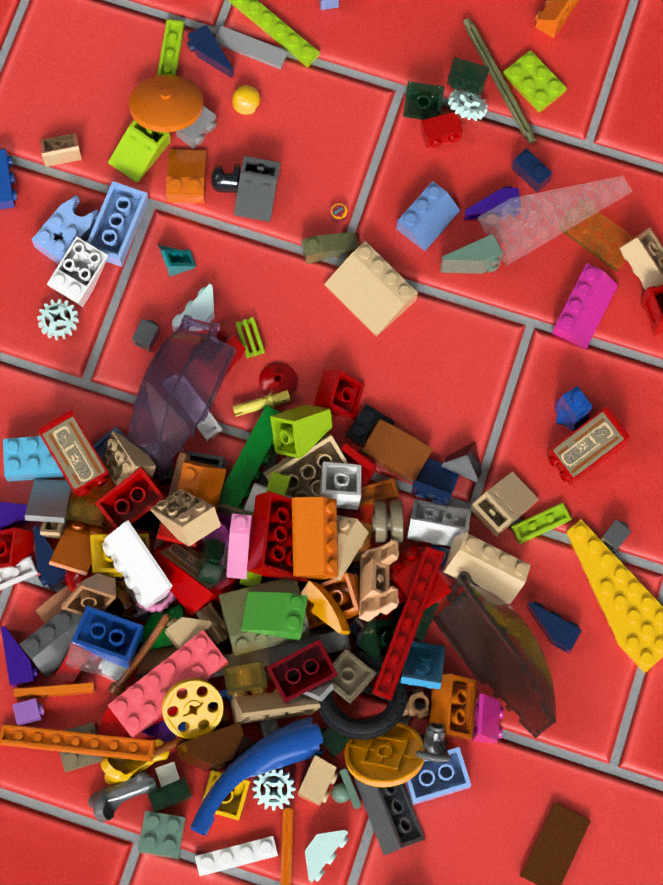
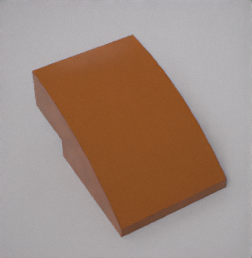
(396, 451)

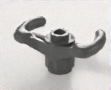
(434, 742)

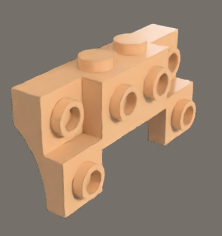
(374, 581)

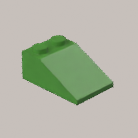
(275, 614)

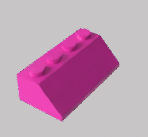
(585, 307)

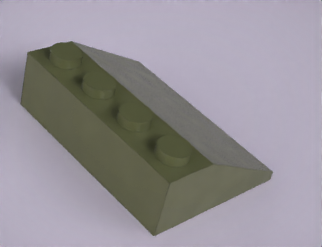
(233, 609)

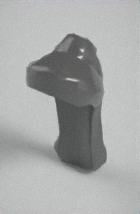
(109, 798)

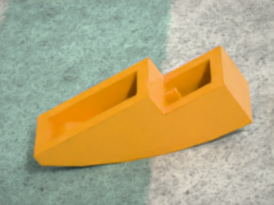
(326, 607)

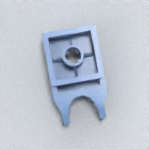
(63, 226)

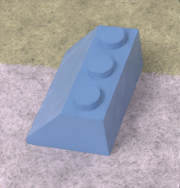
(428, 216)

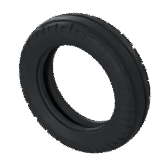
(371, 727)

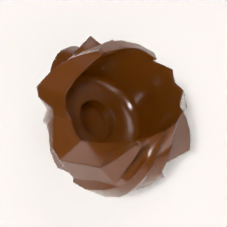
(123, 604)

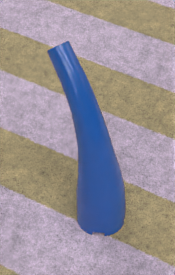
(279, 749)

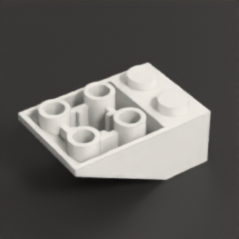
(78, 271)

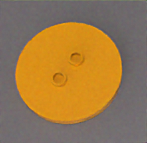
(387, 758)

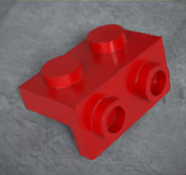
(367, 464)

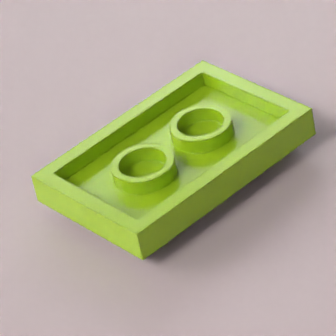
(534, 81)

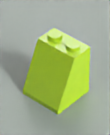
(299, 429)

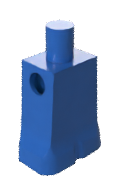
(572, 409)

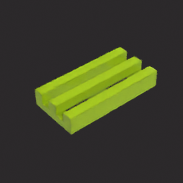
(245, 323)

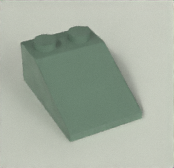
(474, 258)

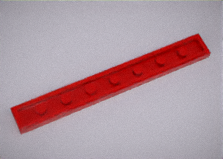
(408, 623)

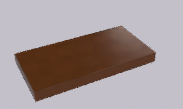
(555, 847)

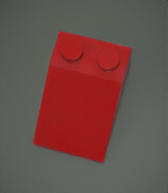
(403, 573)

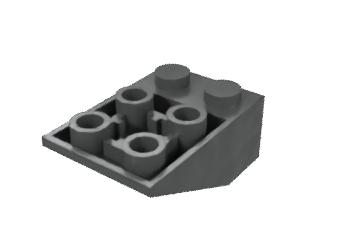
(257, 188)

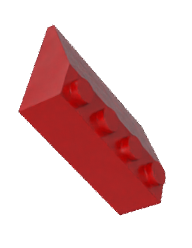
(272, 538)

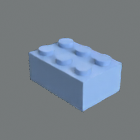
(439, 778)

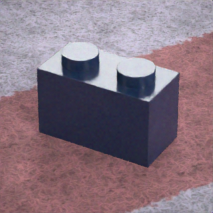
(531, 170)

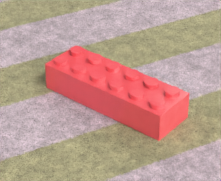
(143, 701)

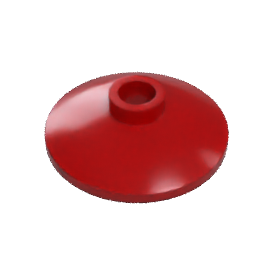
(287, 382)

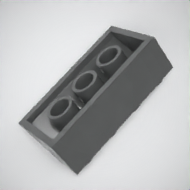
(52, 642)
(391, 816)

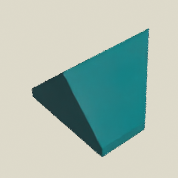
(176, 260)

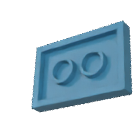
(424, 665)

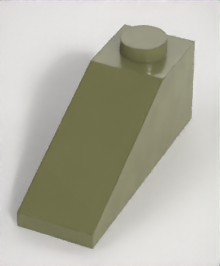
(328, 246)

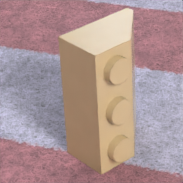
(645, 258)

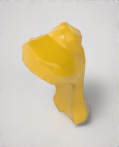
(120, 770)

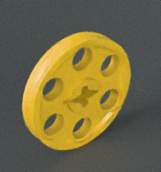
(194, 699)

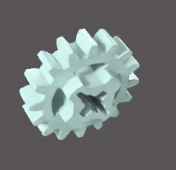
(467, 104)
(52, 314)
(278, 794)

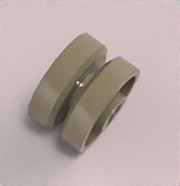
(388, 521)

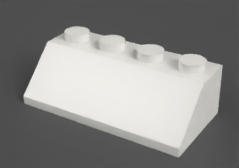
(136, 565)

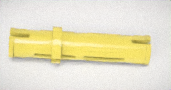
(258, 404)

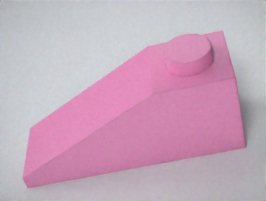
(239, 546)

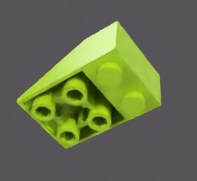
(138, 151)

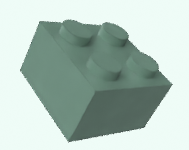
(162, 835)

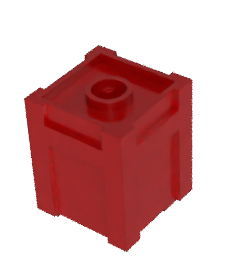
(653, 304)

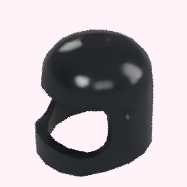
(225, 182)

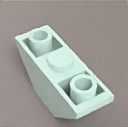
(201, 308)
(322, 851)

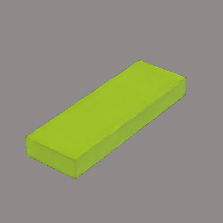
(541, 523)

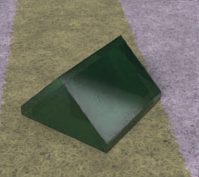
(423, 100)
(377, 637)

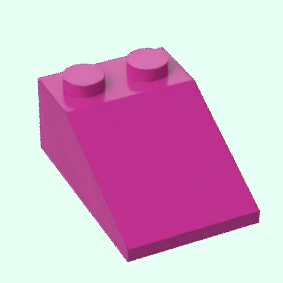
(487, 719)

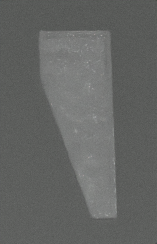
(537, 218)

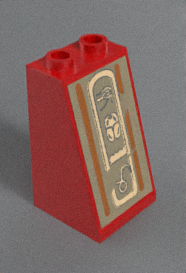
(588, 446)
(73, 454)
(181, 568)

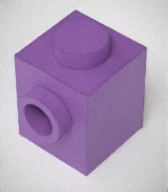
(28, 711)

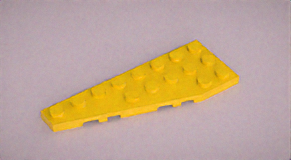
(627, 604)

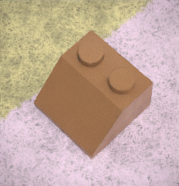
(94, 592)

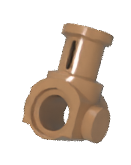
(410, 707)

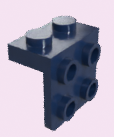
(435, 483)

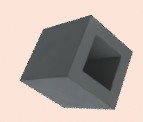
(146, 335)
(616, 535)

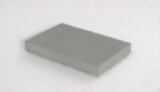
(48, 501)

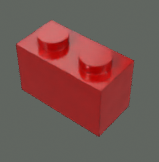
(441, 130)

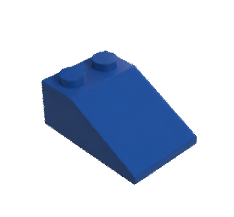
(108, 636)

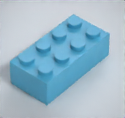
(28, 459)

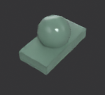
(344, 791)

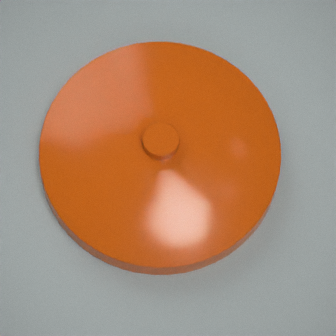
(166, 103)

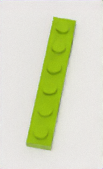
(277, 30)

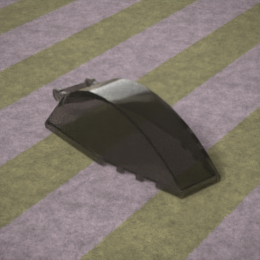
(500, 652)

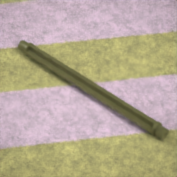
(499, 81)

